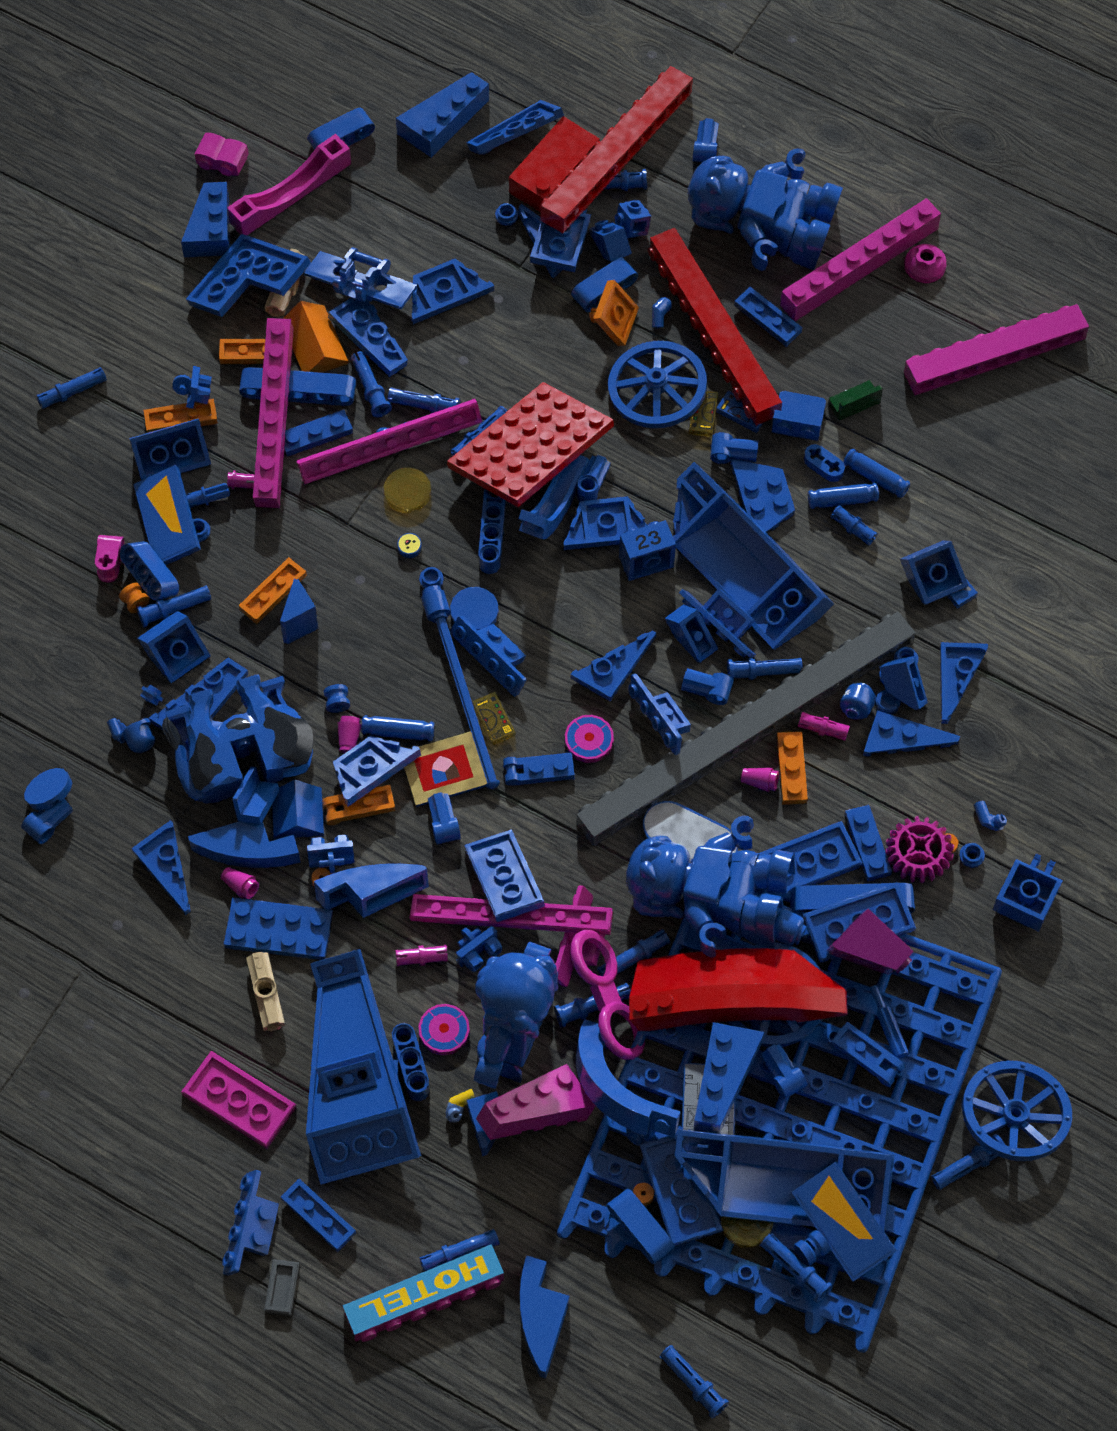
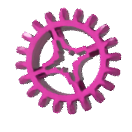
(909, 834)

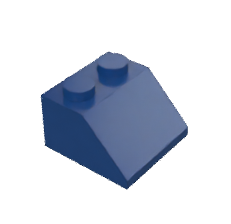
(934, 571)
(174, 646)

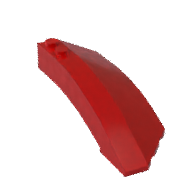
(731, 987)

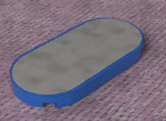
(681, 825)

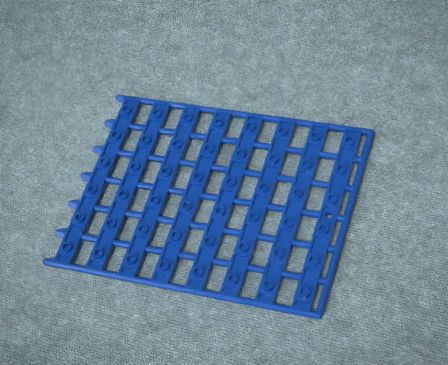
(770, 1284)

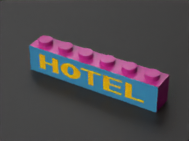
(423, 1293)

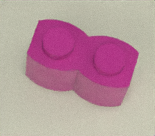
(221, 154)

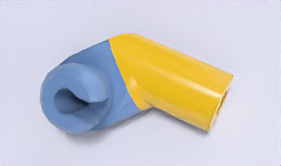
(456, 1105)

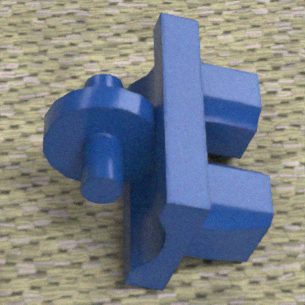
(196, 387)
(330, 854)
(474, 943)

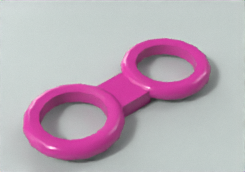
(604, 991)

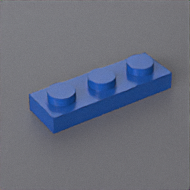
(768, 316)
(317, 432)
(868, 842)
(318, 1215)

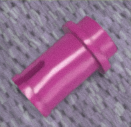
(240, 480)

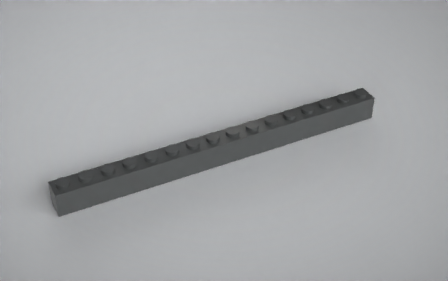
(745, 728)

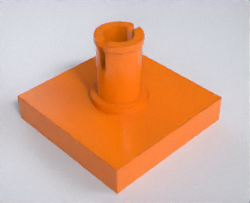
(615, 313)

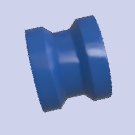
(336, 698)

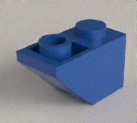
(610, 240)

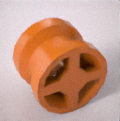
(133, 597)

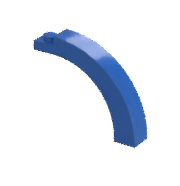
(555, 503)
(613, 1097)

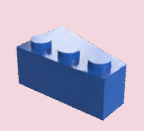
(209, 224)

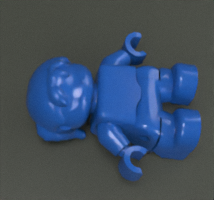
(772, 208)
(714, 886)
(515, 998)

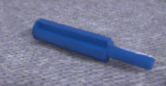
(889, 1026)

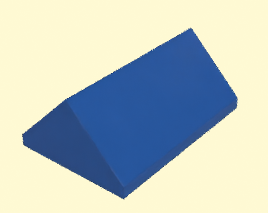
(170, 446)

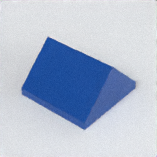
(298, 615)
(298, 811)

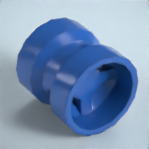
(812, 1248)

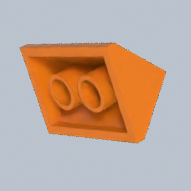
(315, 339)

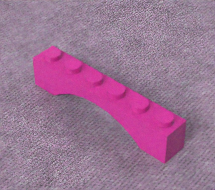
(257, 209)

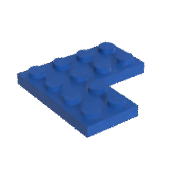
(245, 264)

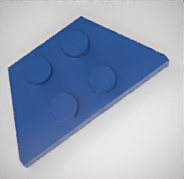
(445, 288)
(763, 493)
(602, 522)
(370, 765)

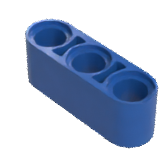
(348, 127)
(591, 289)
(149, 570)
(408, 1050)
(640, 1226)

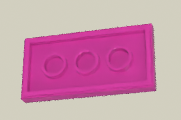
(238, 1099)

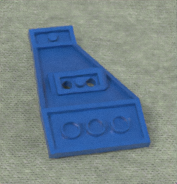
(364, 1119)

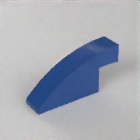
(245, 846)
(371, 886)
(541, 1314)

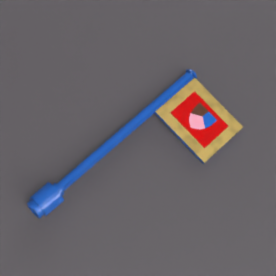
(459, 761)

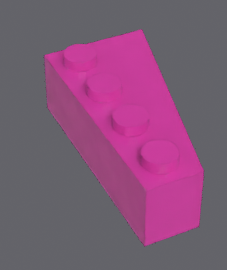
(537, 1104)

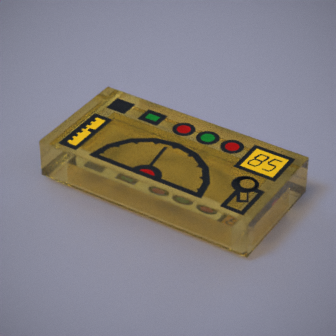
(703, 419)
(494, 718)

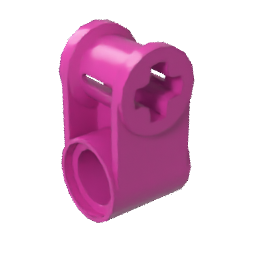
(108, 557)

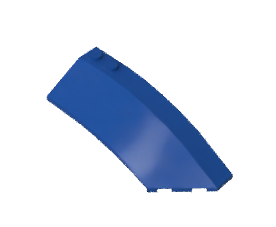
(744, 560)
(757, 1175)

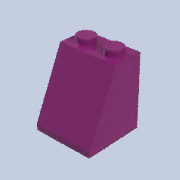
(872, 945)

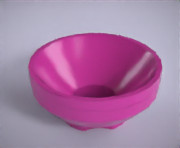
(922, 270)

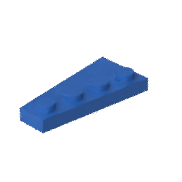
(515, 126)
(363, 326)
(221, 681)

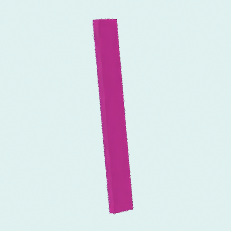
(389, 441)
(478, 912)

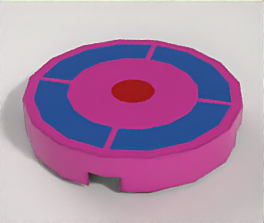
(589, 738)
(444, 1029)

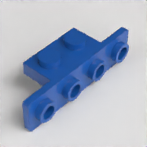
(725, 616)
(493, 652)
(662, 713)
(252, 1224)

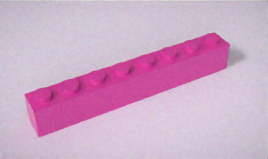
(860, 259)
(995, 349)
(273, 413)

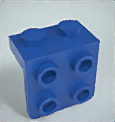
(799, 416)

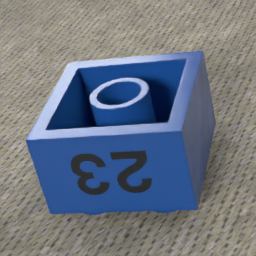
(647, 550)

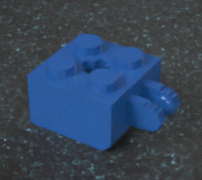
(1028, 879)

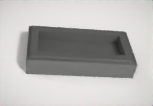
(282, 1287)

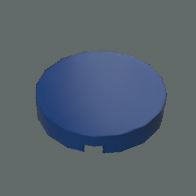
(476, 606)
(48, 788)

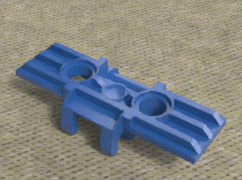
(360, 285)

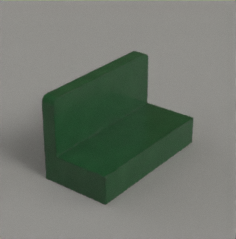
(855, 399)

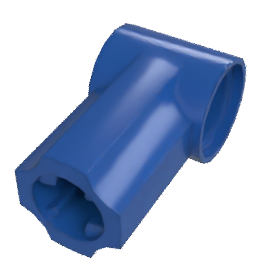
(706, 144)
(726, 448)
(592, 478)
(714, 687)
(42, 824)
(444, 824)
(786, 1077)

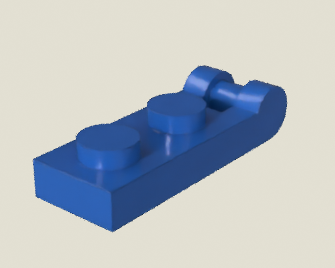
(539, 769)
(867, 1053)

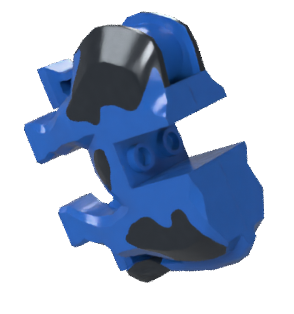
(209, 748)

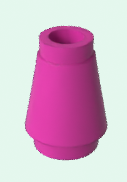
(348, 732)
(761, 778)
(241, 883)

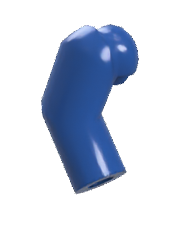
(659, 309)
(988, 820)

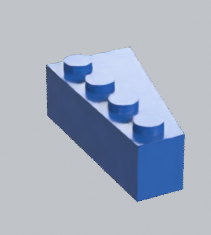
(443, 114)
(726, 1067)

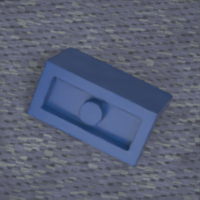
(254, 798)

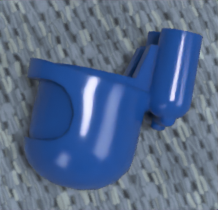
(137, 735)

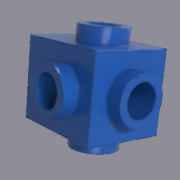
(633, 218)

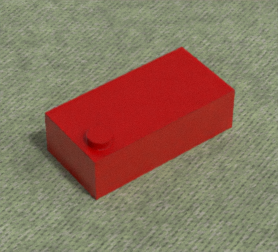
(551, 162)

